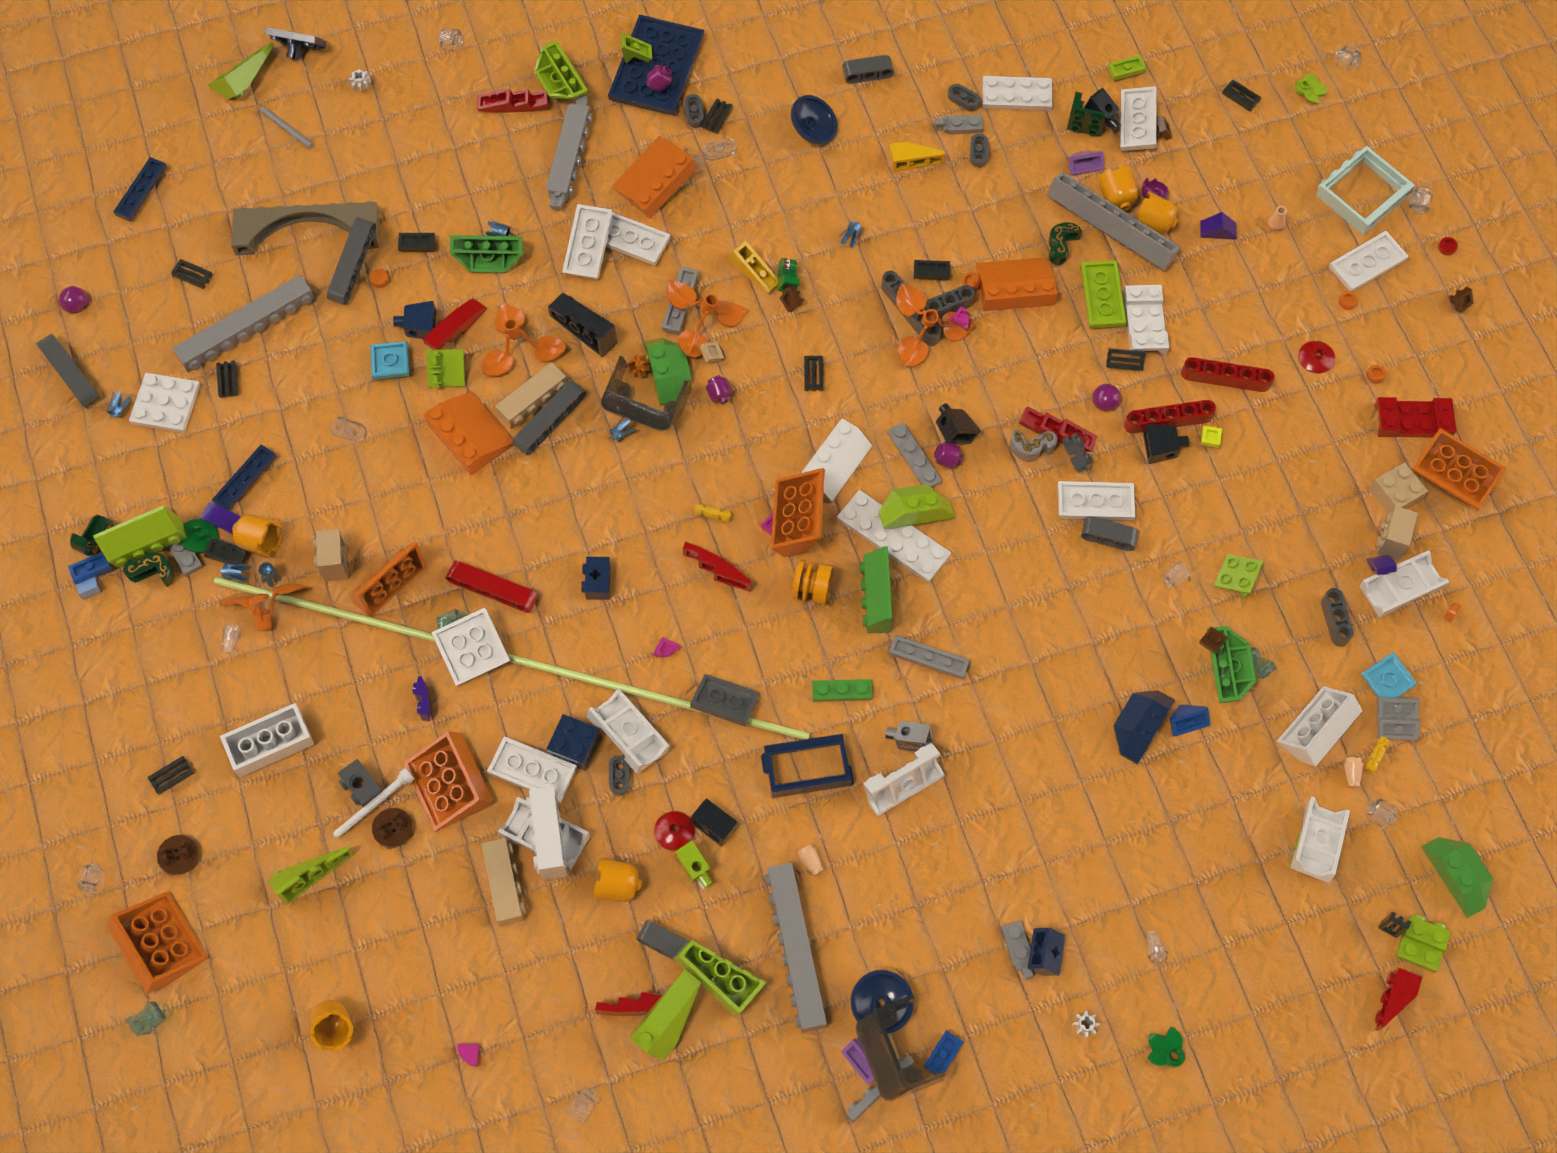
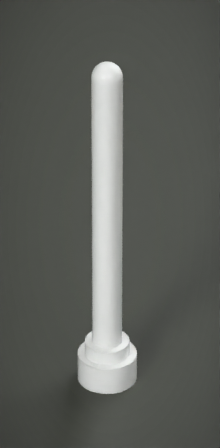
(403, 778)

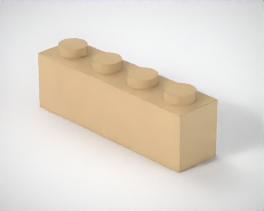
(531, 396)
(502, 881)

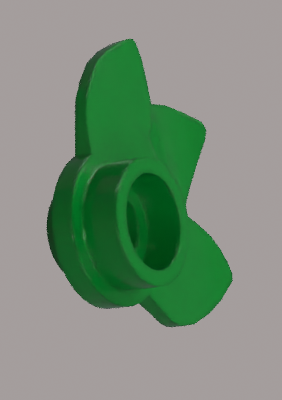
(1164, 1046)

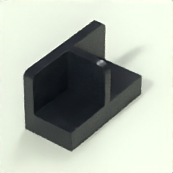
(713, 822)

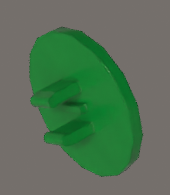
(198, 535)

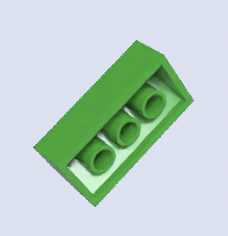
(877, 591)

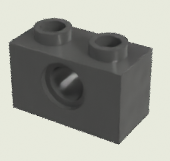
(357, 773)

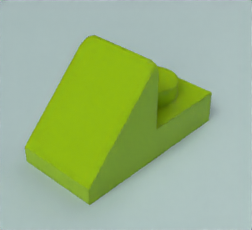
(636, 48)

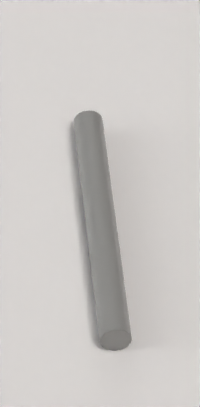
(286, 127)

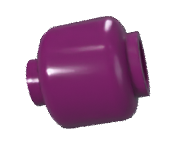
(659, 78)
(719, 389)
(948, 455)

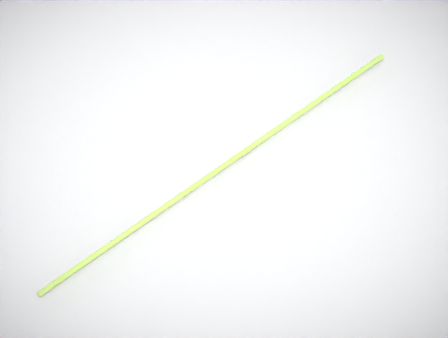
(514, 659)

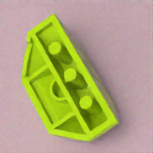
(558, 74)
(914, 506)

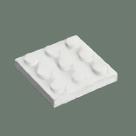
(164, 403)
(471, 646)

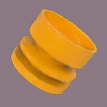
(812, 582)

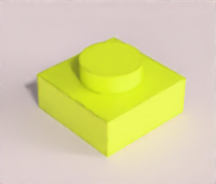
(1211, 436)

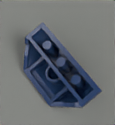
(1140, 722)

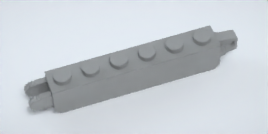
(568, 152)

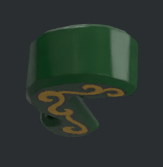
(1057, 240)
(86, 543)
(148, 566)

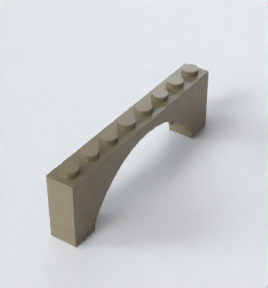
(255, 224)

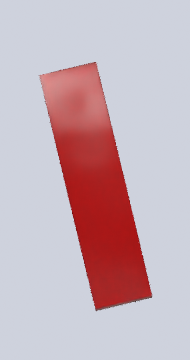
(508, 101)
(455, 323)
(1042, 423)
(722, 570)
(628, 1006)

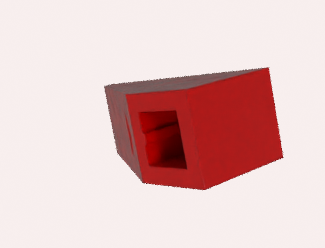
(1401, 991)

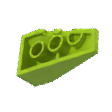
(240, 77)
(298, 878)
(666, 1019)

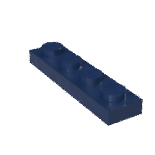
(140, 189)
(244, 477)

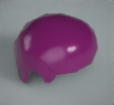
(1154, 186)
(73, 299)
(1106, 397)

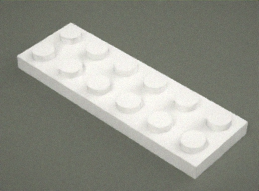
(904, 543)

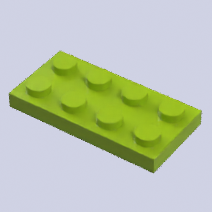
(1103, 294)

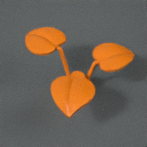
(682, 295)
(913, 300)
(509, 321)
(261, 615)

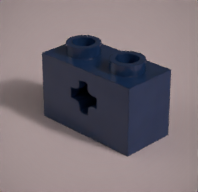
(600, 568)
(1046, 951)

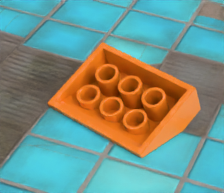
(655, 176)
(1016, 284)
(468, 431)
(1459, 469)
(797, 512)
(389, 579)
(448, 780)
(156, 941)

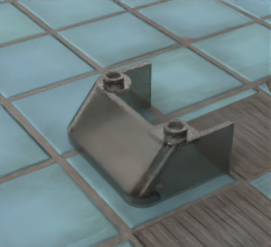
(617, 401)
(881, 1058)

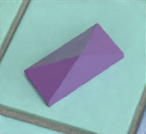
(1086, 162)
(856, 1057)

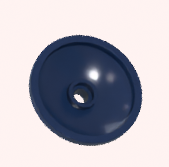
(813, 119)
(880, 986)

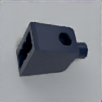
(418, 319)

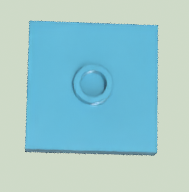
(389, 360)
(1389, 677)

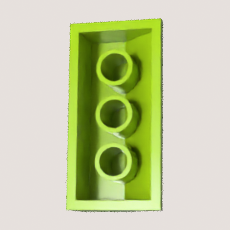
(141, 536)

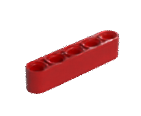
(1219, 376)
(1177, 411)
(492, 586)

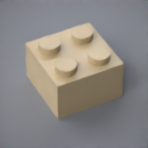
(1398, 488)
(1396, 532)
(331, 555)

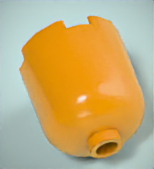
(1119, 187)
(1158, 213)
(257, 534)
(617, 881)
(330, 1026)

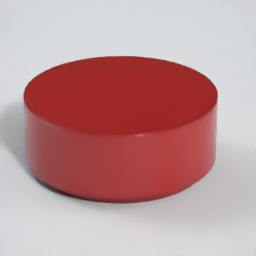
(1448, 246)

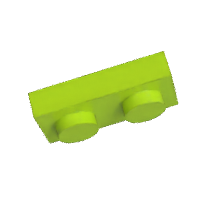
(1126, 67)

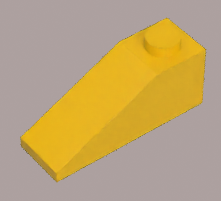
(911, 156)
(753, 267)

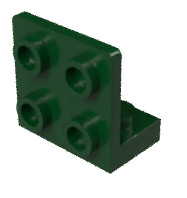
(1084, 119)

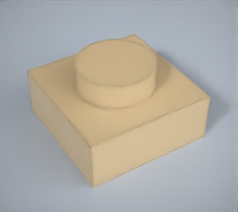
(711, 352)

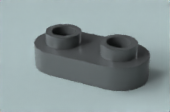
(964, 97)
(694, 112)
(978, 151)
(619, 776)

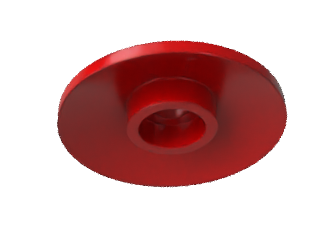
(1313, 362)
(674, 840)

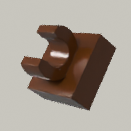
(1163, 128)
(791, 298)
(1462, 299)
(1213, 640)

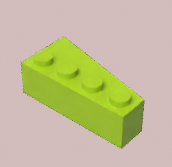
(719, 977)

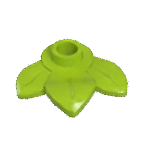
(1310, 88)

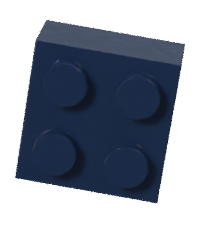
(574, 741)

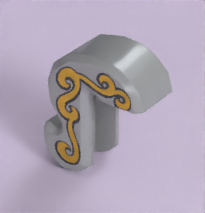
(1031, 450)

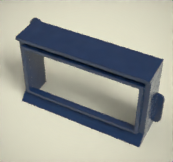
(806, 785)

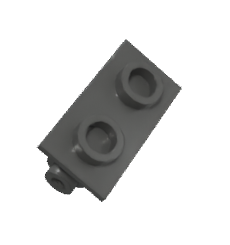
(1076, 445)

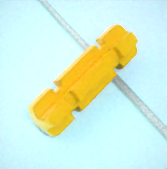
(712, 512)
(1377, 754)

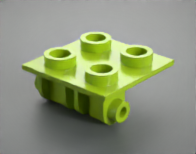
(445, 368)
(1238, 574)

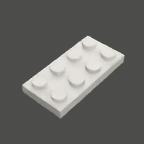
(1017, 93)
(1138, 118)
(636, 239)
(587, 242)
(1368, 261)
(1096, 500)
(531, 767)

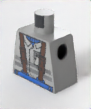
(910, 735)

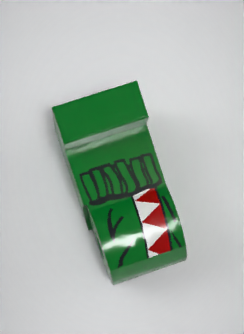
(787, 274)

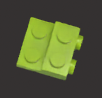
(1423, 943)

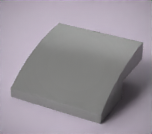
(1398, 718)

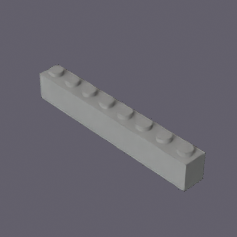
(1113, 221)
(243, 323)
(797, 949)

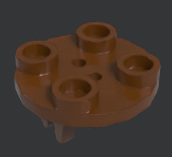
(400, 822)
(187, 852)

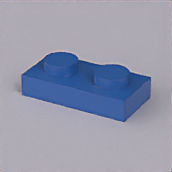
(89, 568)
(943, 1053)

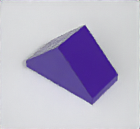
(1218, 227)

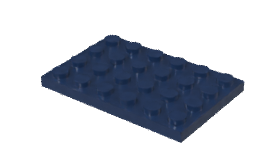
(673, 47)

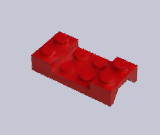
(1415, 417)

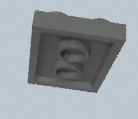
(725, 700)

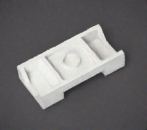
(1145, 318)
(1411, 581)
(629, 731)
(900, 785)
(519, 832)
(1320, 841)

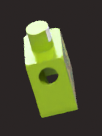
(689, 856)

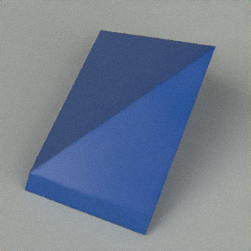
(1188, 718)

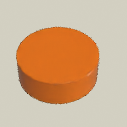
(379, 278)
(971, 279)
(1348, 300)
(1376, 374)
(1450, 614)

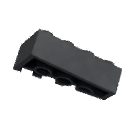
(584, 324)

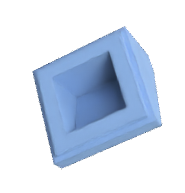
(88, 588)

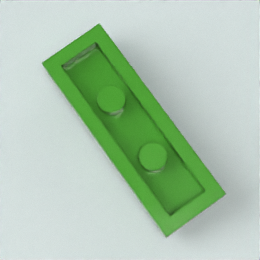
(842, 690)

